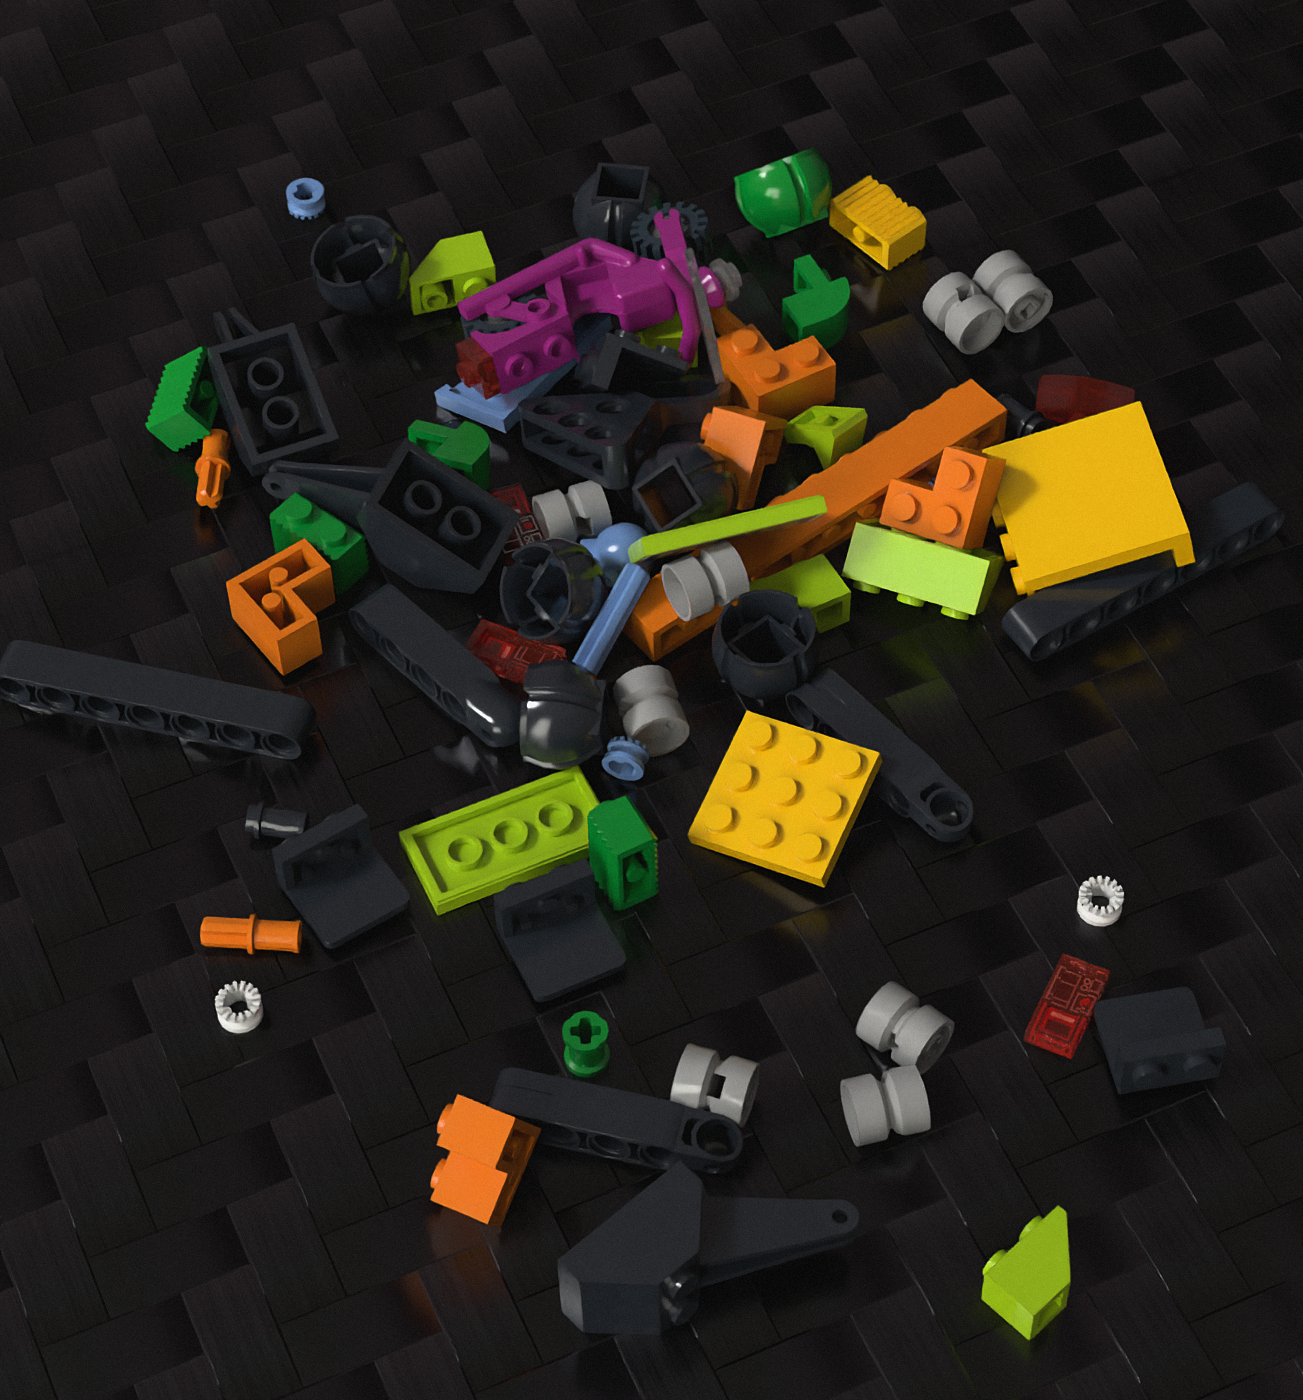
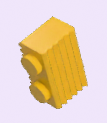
(878, 222)

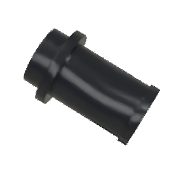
(1021, 419)
(275, 821)

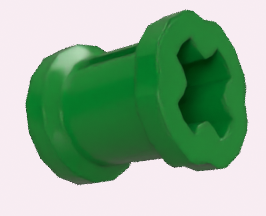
(586, 1045)

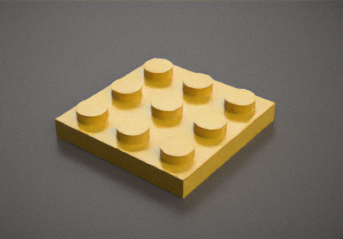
(785, 798)

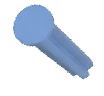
(612, 617)

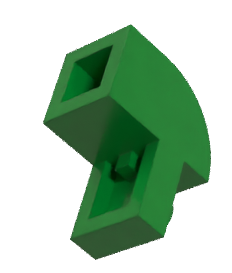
(818, 306)
(461, 448)

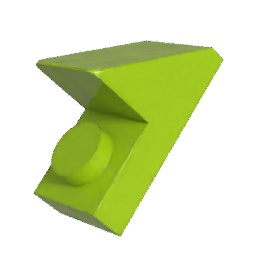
(829, 430)

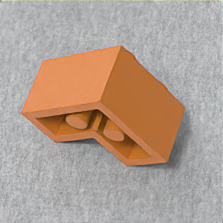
(776, 381)
(747, 442)
(956, 506)
(279, 602)
(483, 1161)

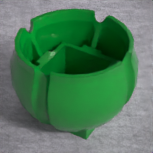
(785, 193)

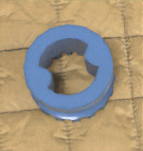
(308, 207)
(625, 758)

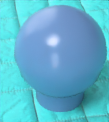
(612, 546)

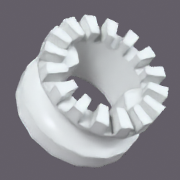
(1100, 887)
(237, 993)

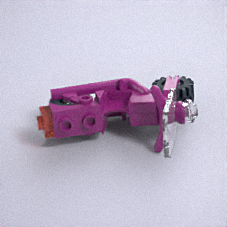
(522, 337)

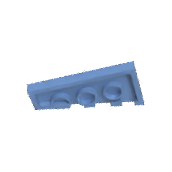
(502, 410)

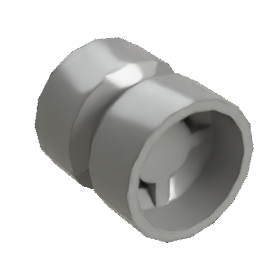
(1014, 290)
(963, 313)
(575, 515)
(701, 581)
(650, 709)
(899, 1024)
(699, 1076)
(893, 1103)

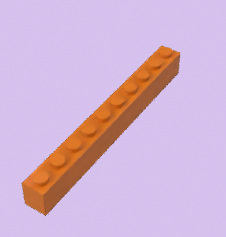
(852, 493)

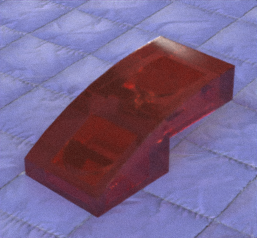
(1077, 397)

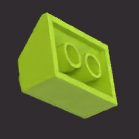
(921, 569)

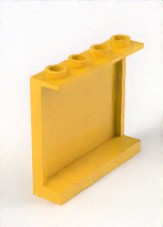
(1086, 500)

